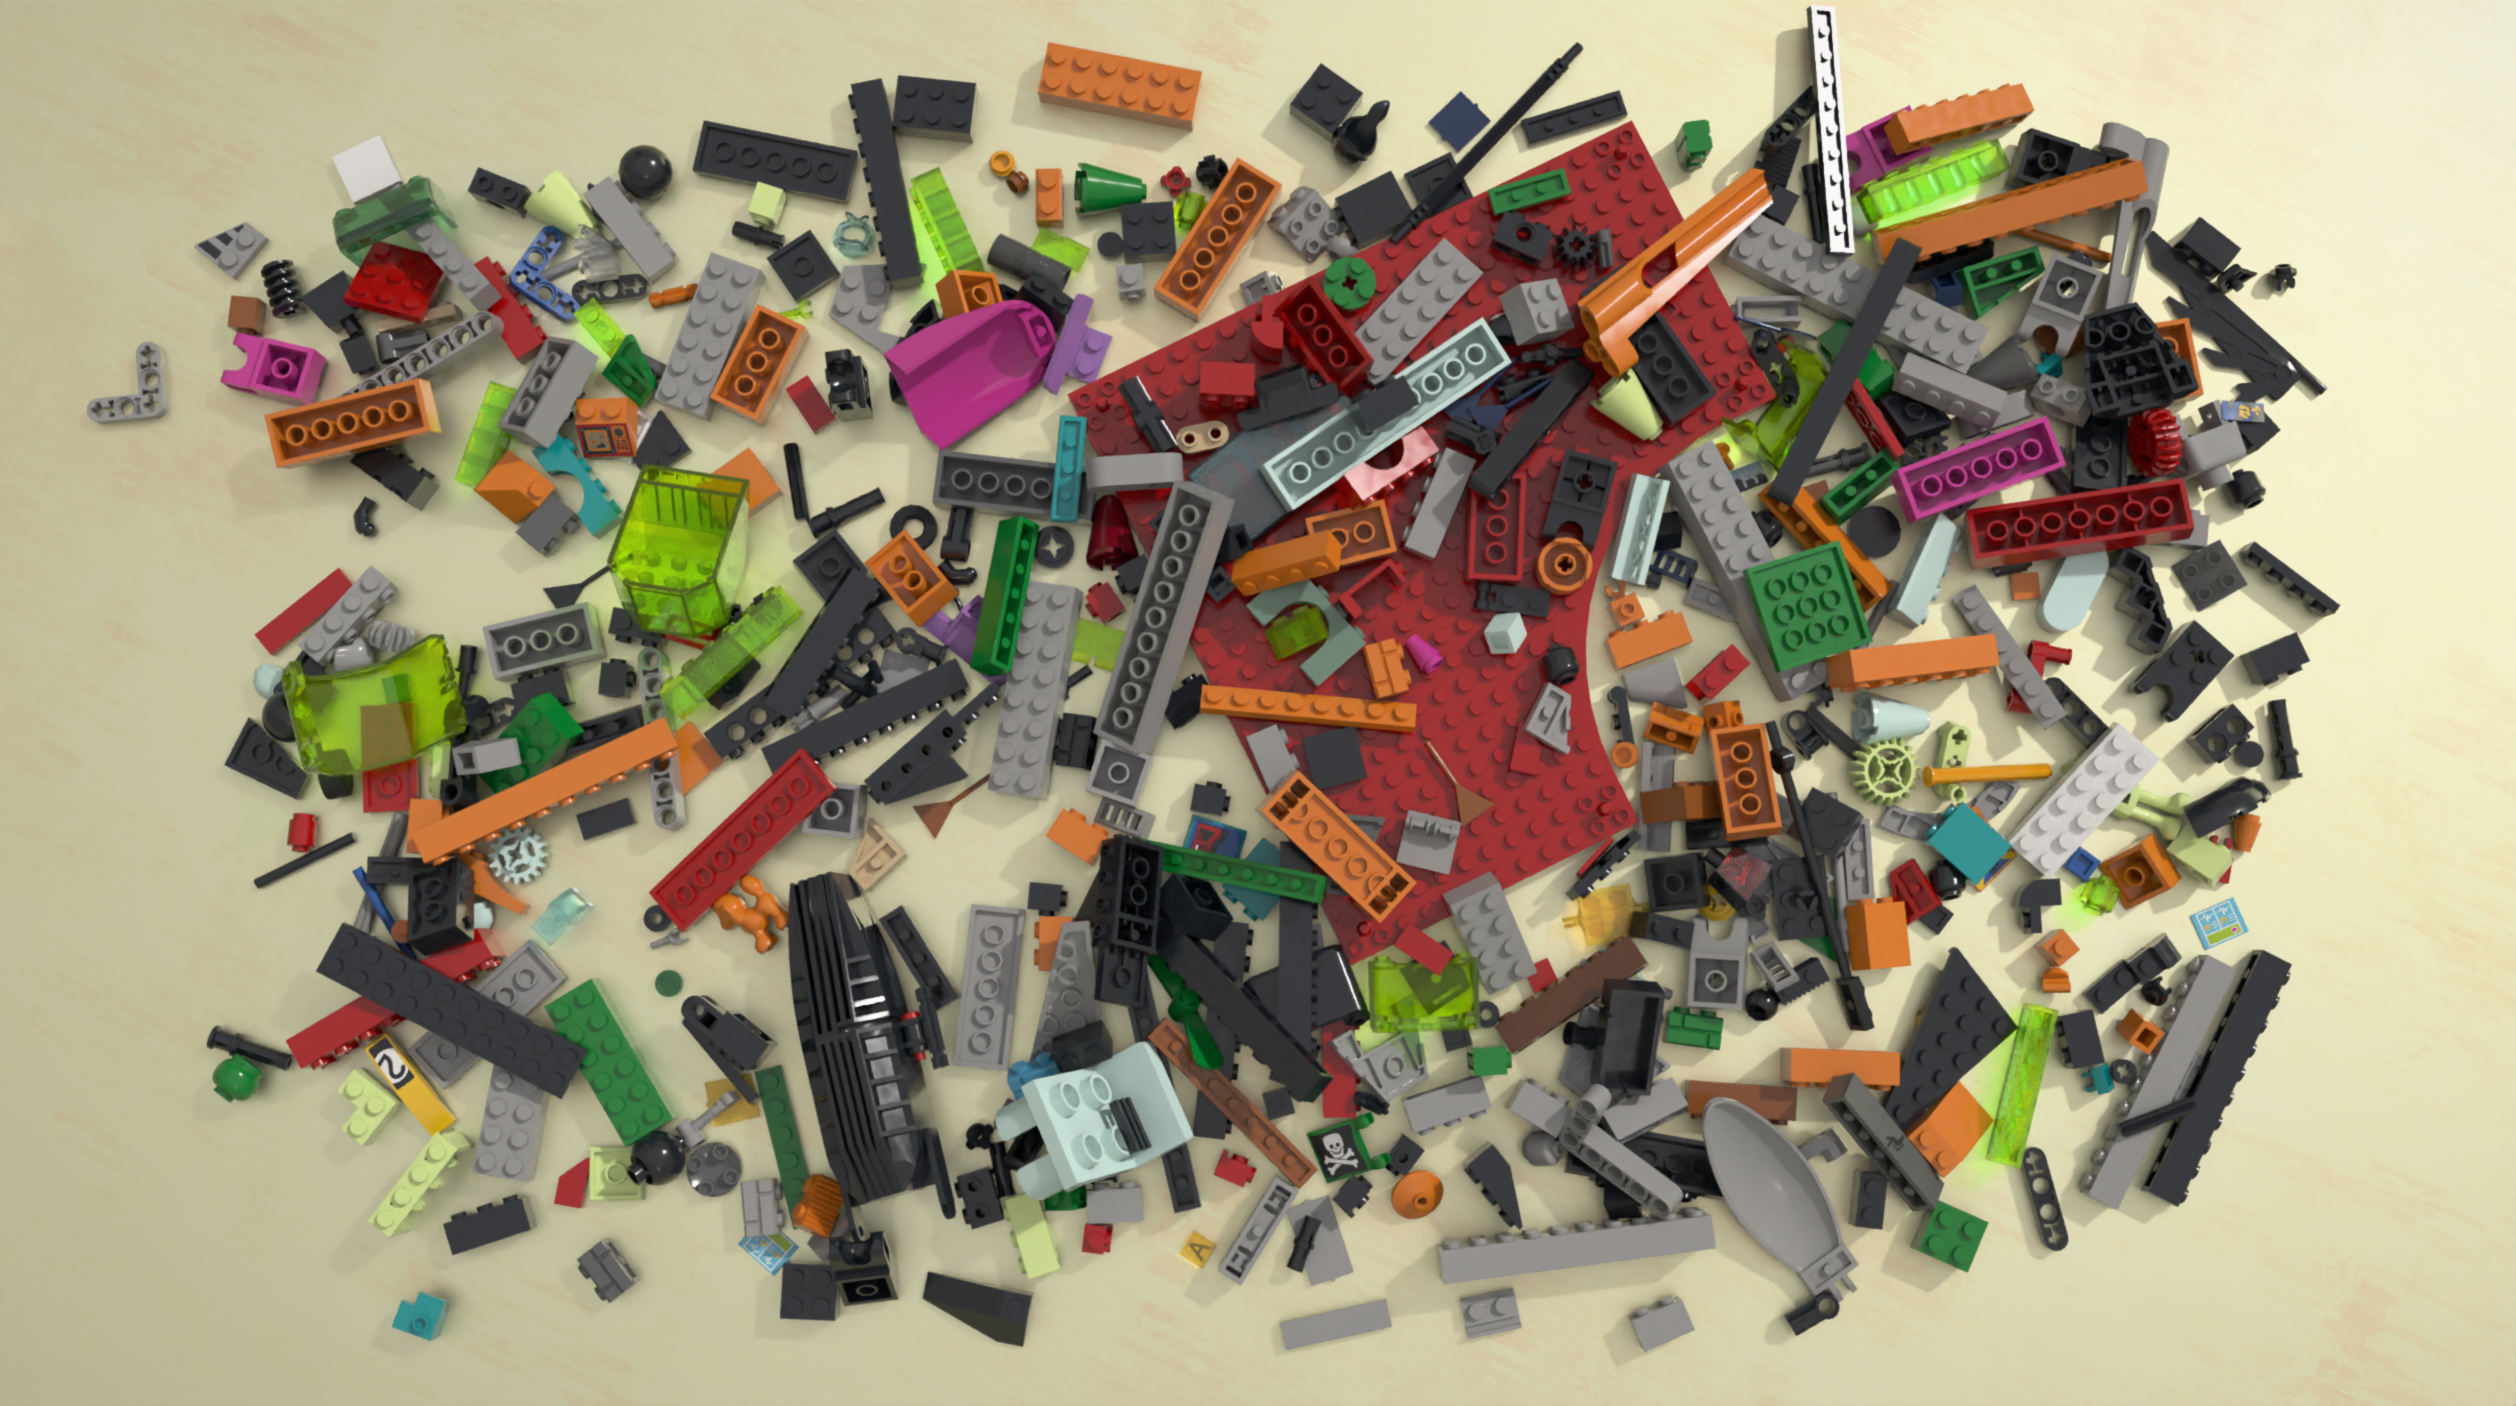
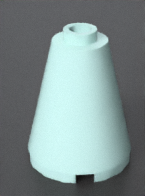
(1886, 718)

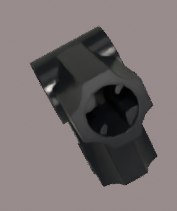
(1478, 438)

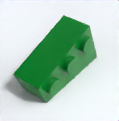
(1996, 279)

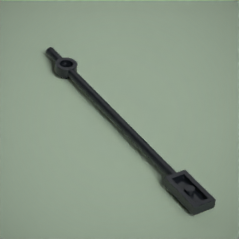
(1849, 986)

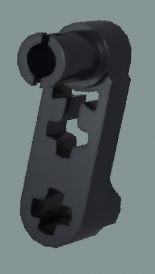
(1772, 353)

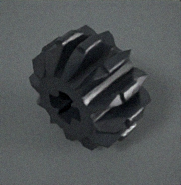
(1585, 253)

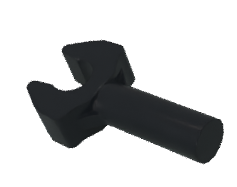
(1076, 678)

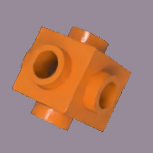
(1722, 715)

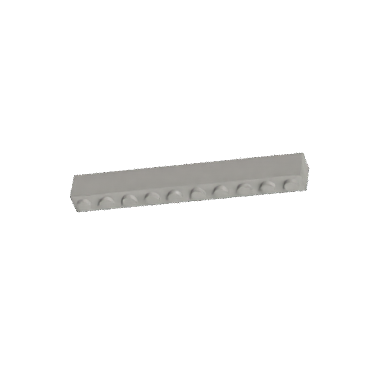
(2158, 1079)

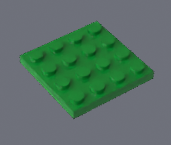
(1807, 606)

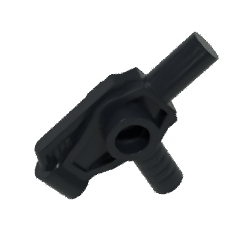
(1550, 355)

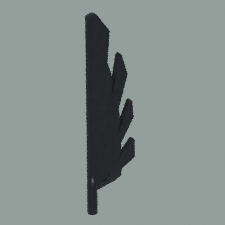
(2218, 317)

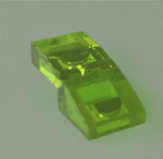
(1060, 248)

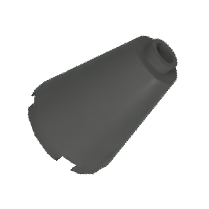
(2006, 366)

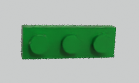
(1529, 192)

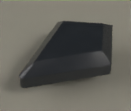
(2235, 277)

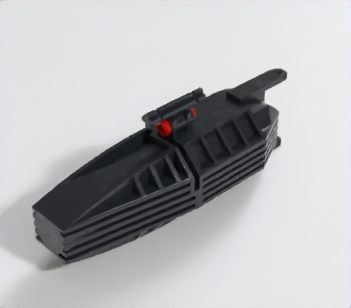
(863, 1050)

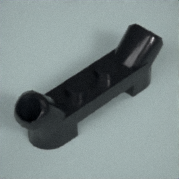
(460, 790)

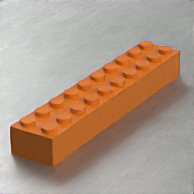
(2016, 210)

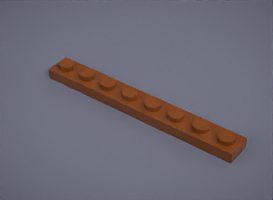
(1233, 1105)

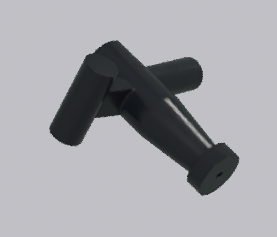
(859, 685)

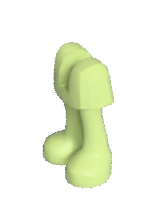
(2172, 805)

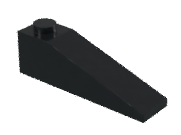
(987, 1307)

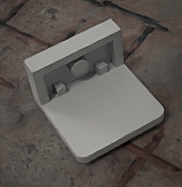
(1306, 222)

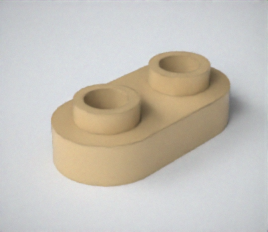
(1202, 436)

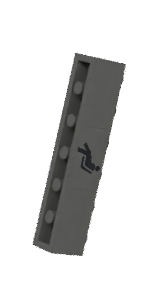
(1883, 1142)

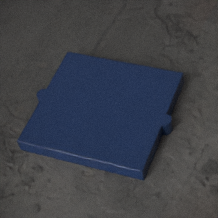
(1459, 121)

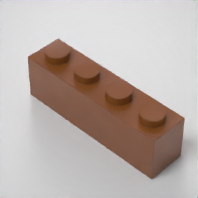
(1769, 1101)

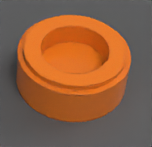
(1624, 755)

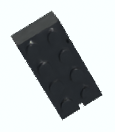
(1627, 1036)

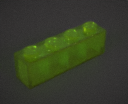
(486, 440)

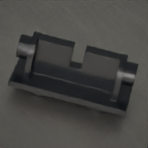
(1512, 386)

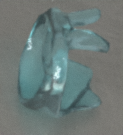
(854, 248)

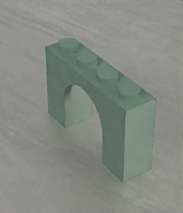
(1343, 638)

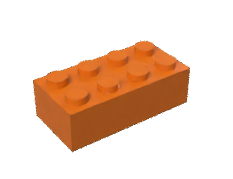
(759, 365)
(1745, 782)
(1815, 1065)

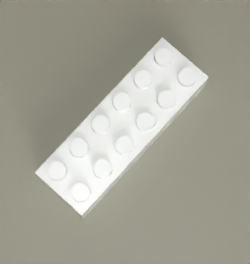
(2082, 799)

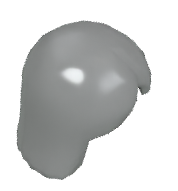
(354, 655)

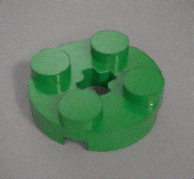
(1356, 270)

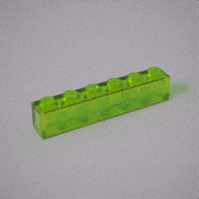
(1933, 180)
(730, 652)
(2021, 1085)

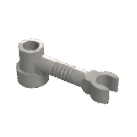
(691, 1131)

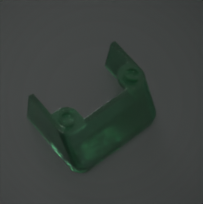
(389, 215)

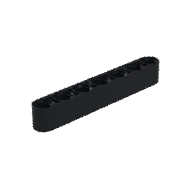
(1531, 429)

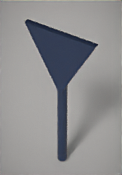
(1460, 407)
(1492, 415)

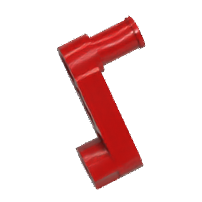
(2038, 654)

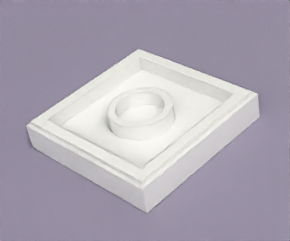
(367, 170)

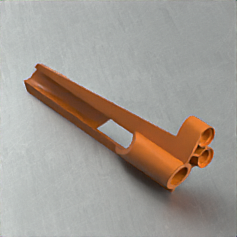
(1625, 303)

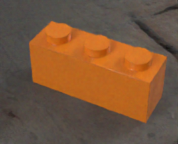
(1647, 640)

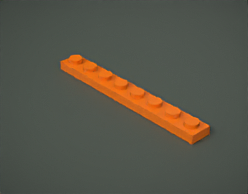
(1308, 708)

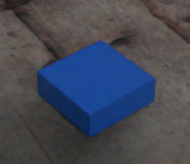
(2081, 864)

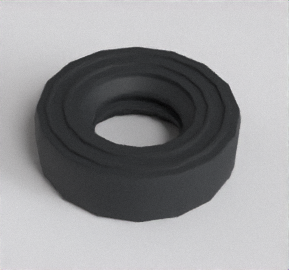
(915, 512)

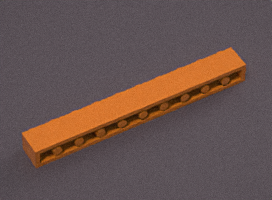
(546, 791)

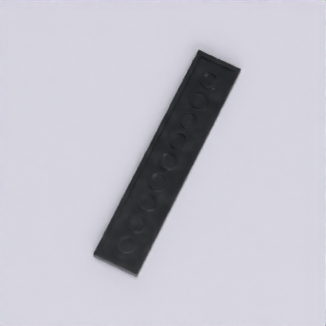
(452, 1010)

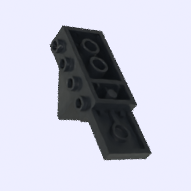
(929, 768)
(1124, 917)

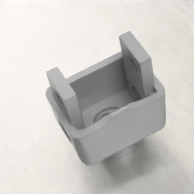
(2211, 451)

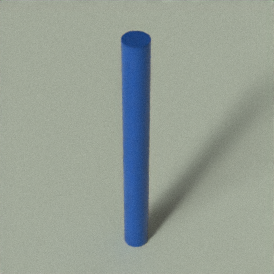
(380, 908)

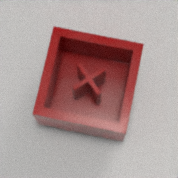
(1226, 385)

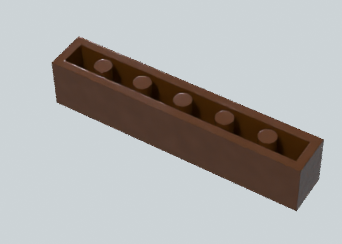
(1569, 996)

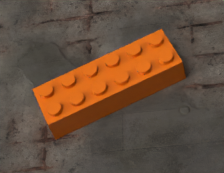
(1120, 86)
(1218, 240)
(353, 423)
(1912, 663)

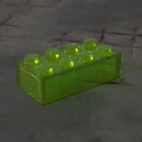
(945, 221)

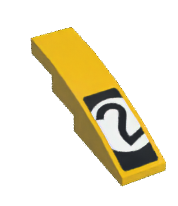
(409, 1084)

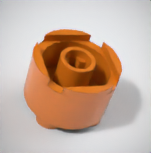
(1575, 557)

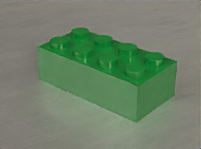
(543, 737)

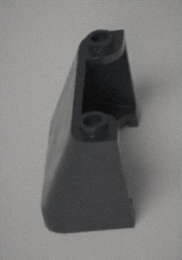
(1337, 989)

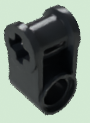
(1804, 734)

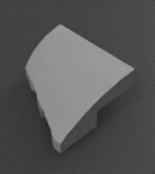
(1656, 684)

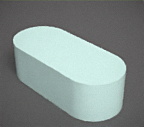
(2071, 591)

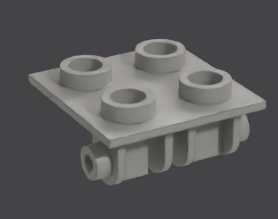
(1428, 842)

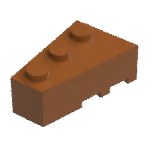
(1681, 803)

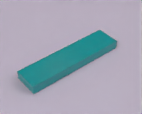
(1068, 469)

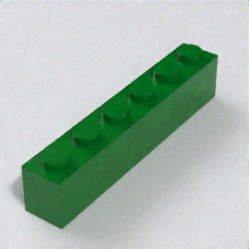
(1004, 596)

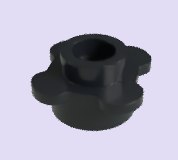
(1759, 911)
(973, 1134)

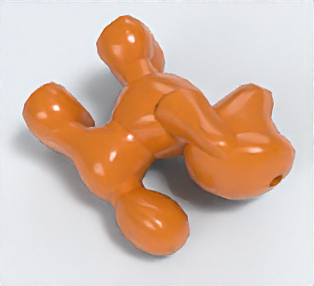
(753, 920)

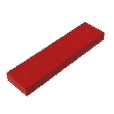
(304, 612)

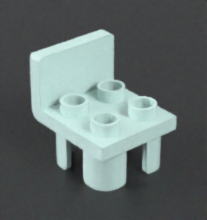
(1080, 1127)

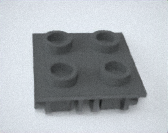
(2209, 575)

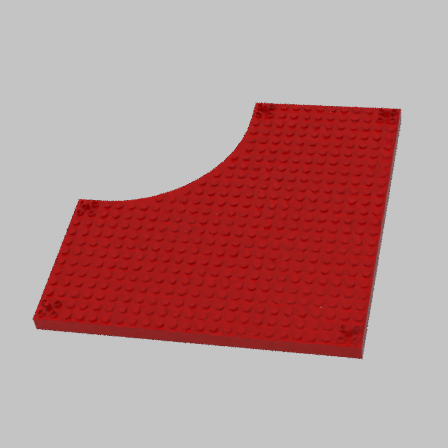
(1474, 697)

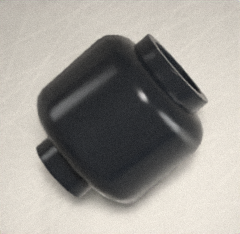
(2246, 489)
(1769, 526)
(1560, 664)
(1946, 880)

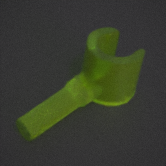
(798, 311)

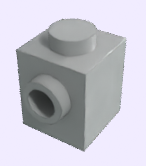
(1130, 282)

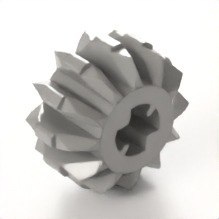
(390, 636)

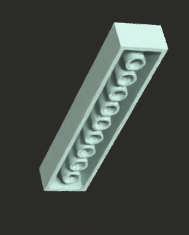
(1338, 445)

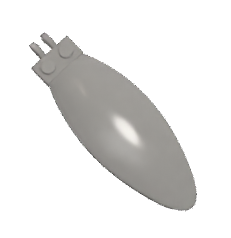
(1776, 1194)

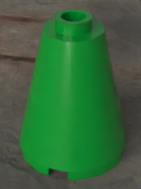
(1105, 189)

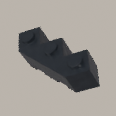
(2141, 599)

